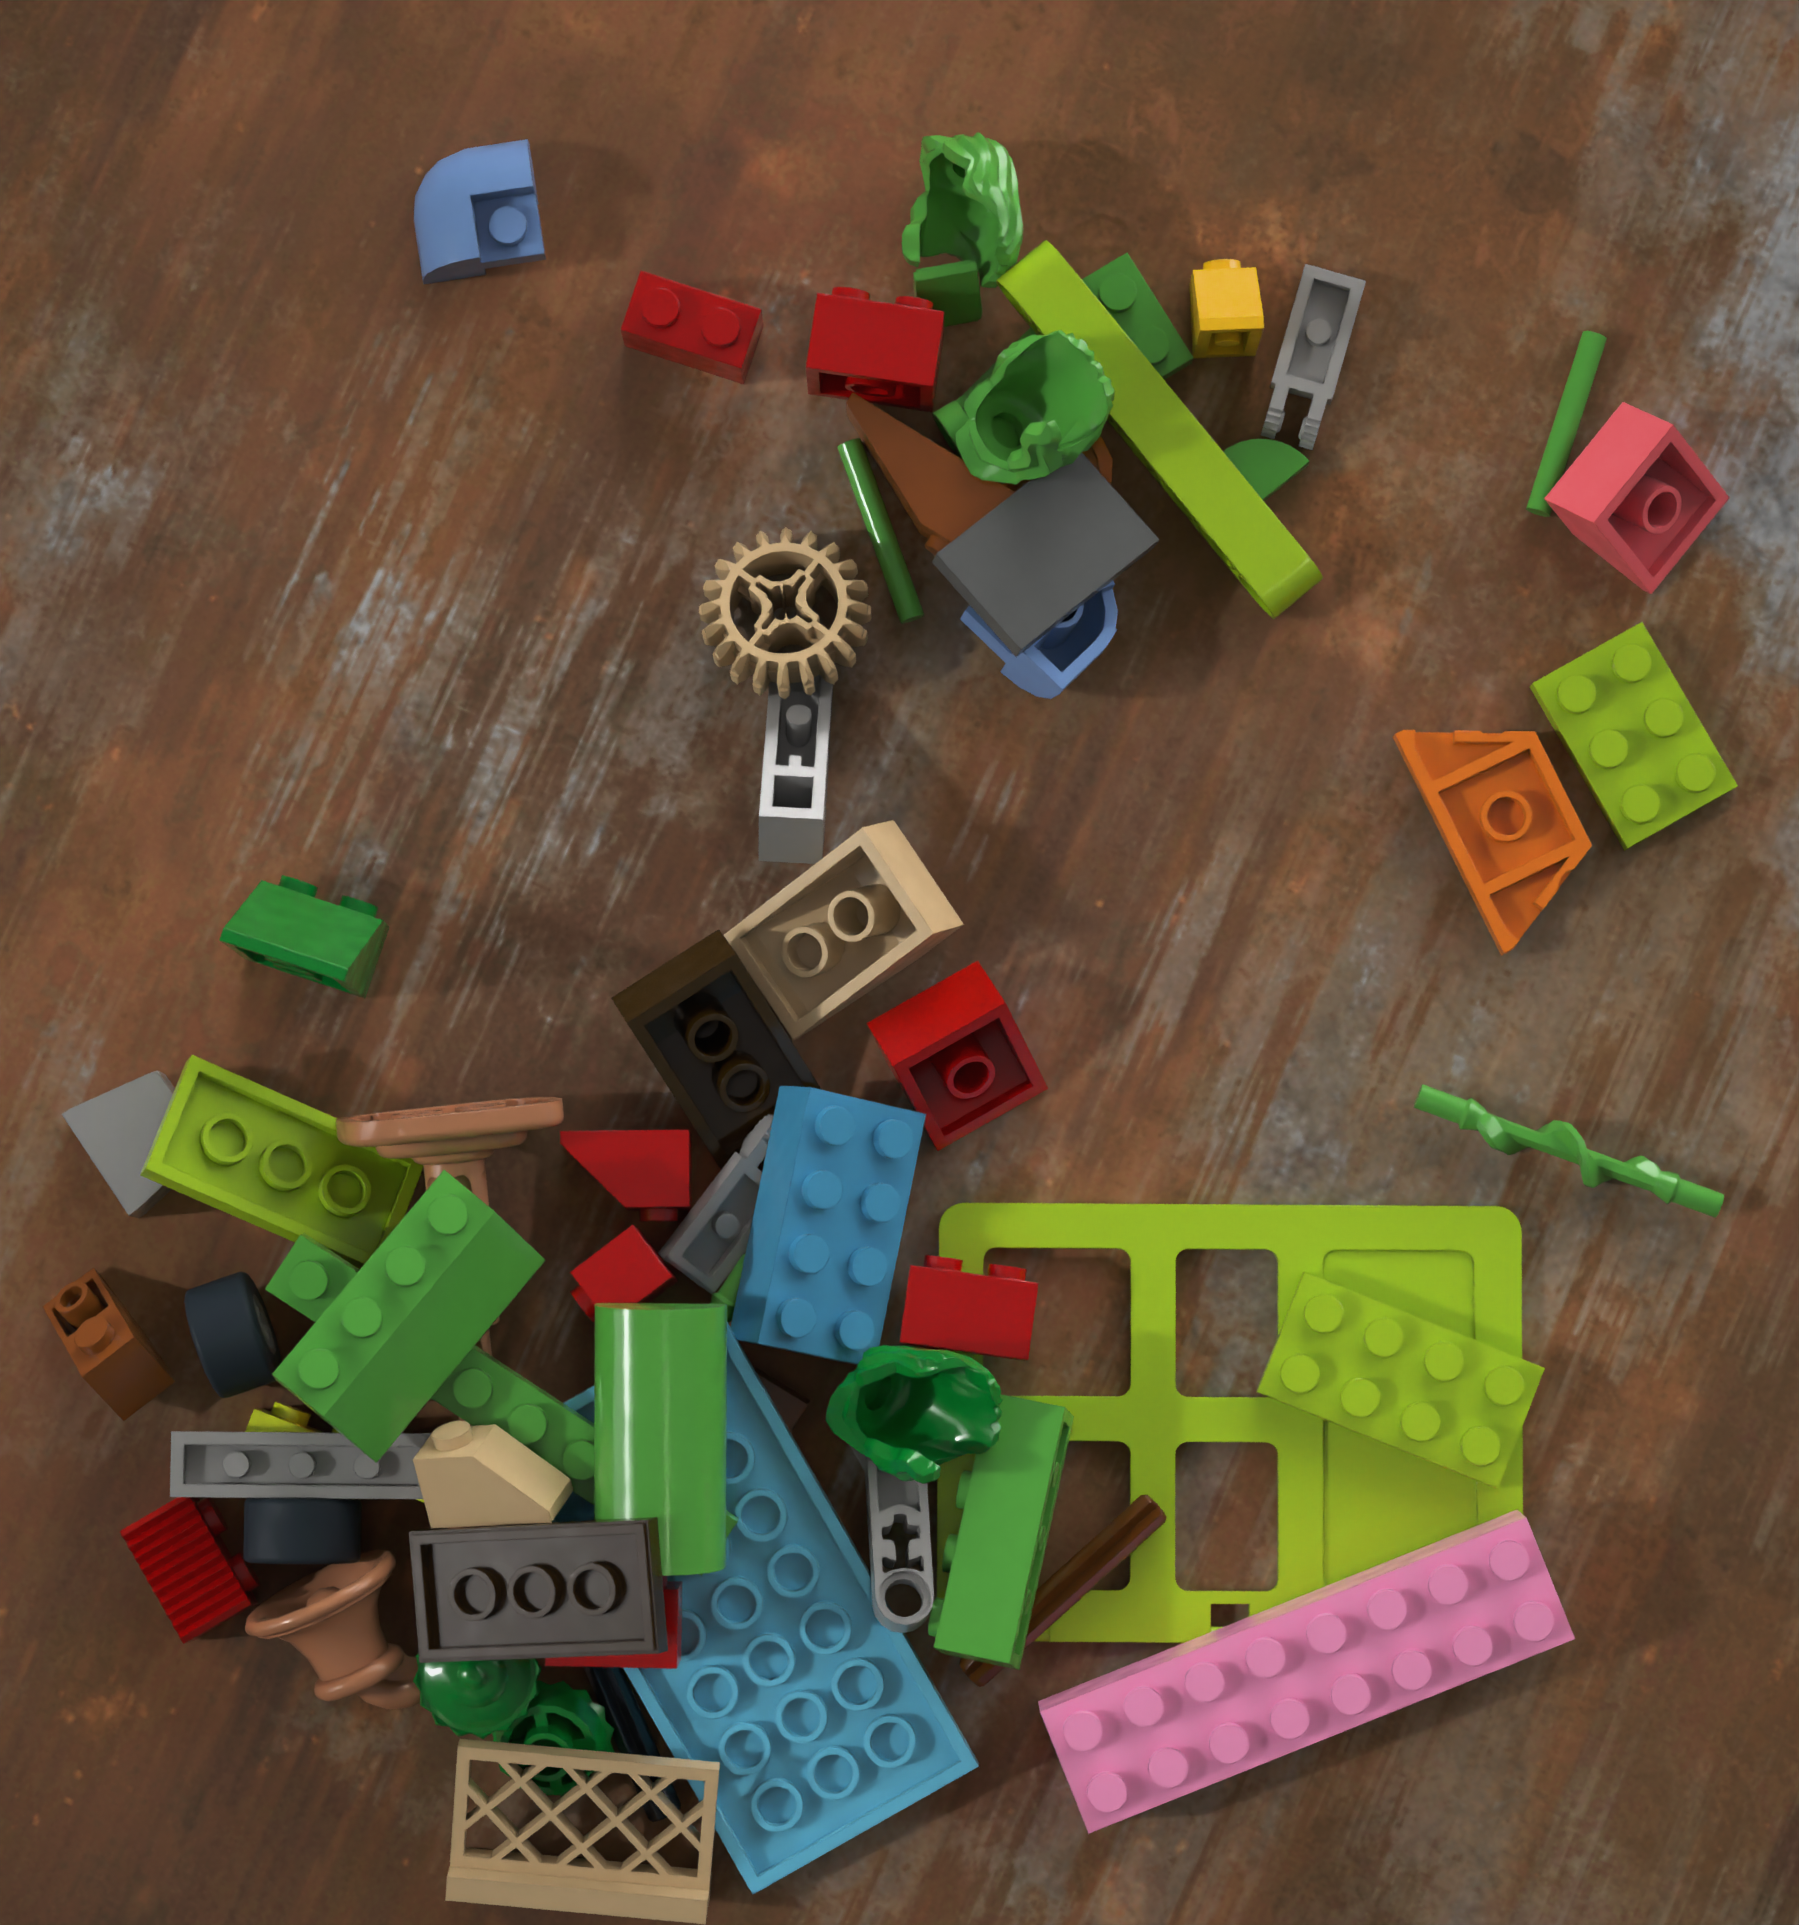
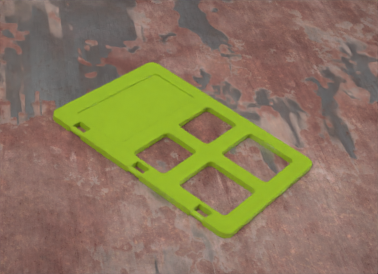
(1338, 1492)

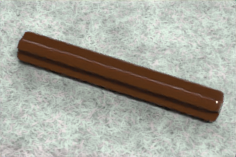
(1081, 1574)

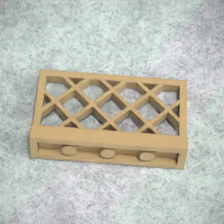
(573, 1882)

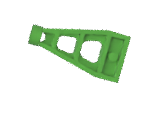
(1132, 306)

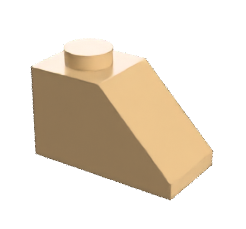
(486, 1479)

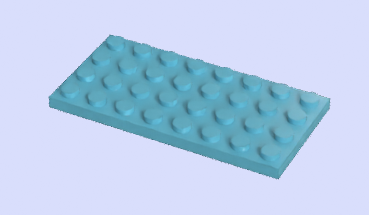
(786, 1666)

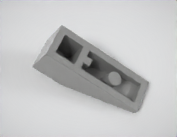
(795, 774)

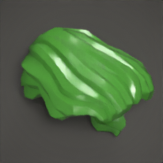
(966, 206)
(1035, 409)

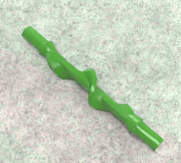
(1565, 1142)

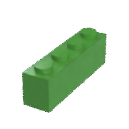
(1002, 1536)

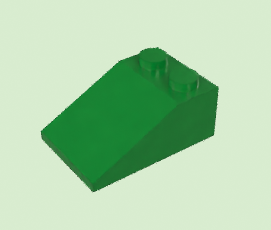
(308, 936)

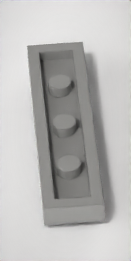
(290, 1466)

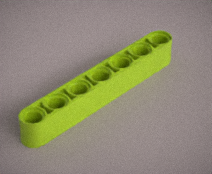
(1167, 435)

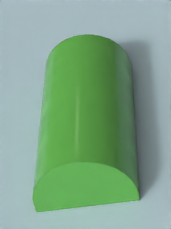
(663, 1426)

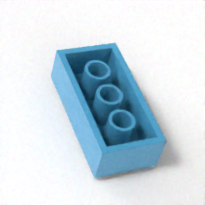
(827, 1224)

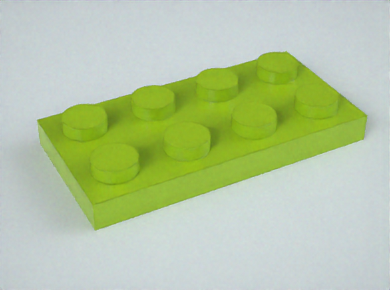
(276, 1164)
(1400, 1380)

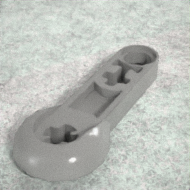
(906, 1503)

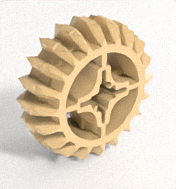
(749, 581)

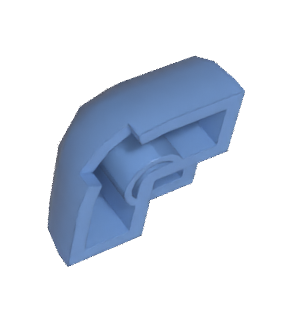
(478, 212)
(1062, 652)

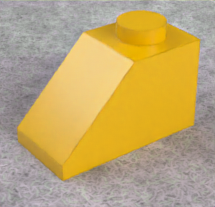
(1225, 310)

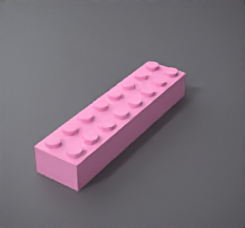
(1305, 1670)

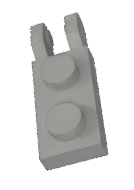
(1313, 348)
(720, 1222)

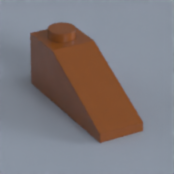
(924, 476)

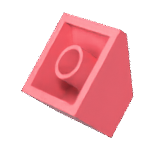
(1637, 496)

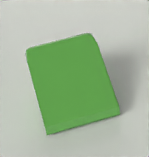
(952, 290)

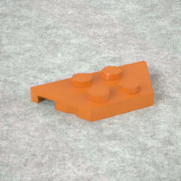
(1499, 820)

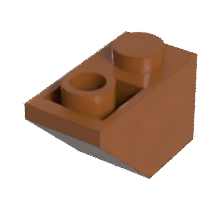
(107, 1344)

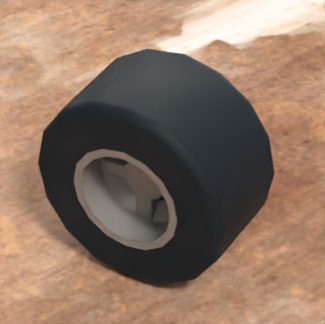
(232, 1334)
(302, 1530)

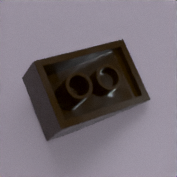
(713, 1042)

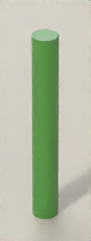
(1566, 420)
(880, 530)

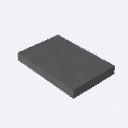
(1045, 552)

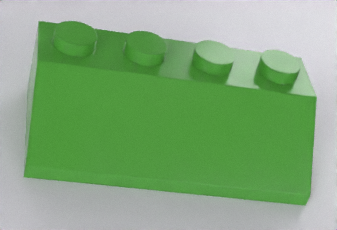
(409, 1316)

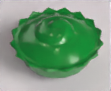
(477, 1694)
(560, 1720)

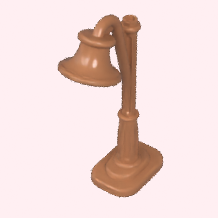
(335, 1609)

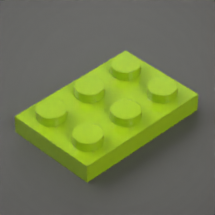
(1633, 736)

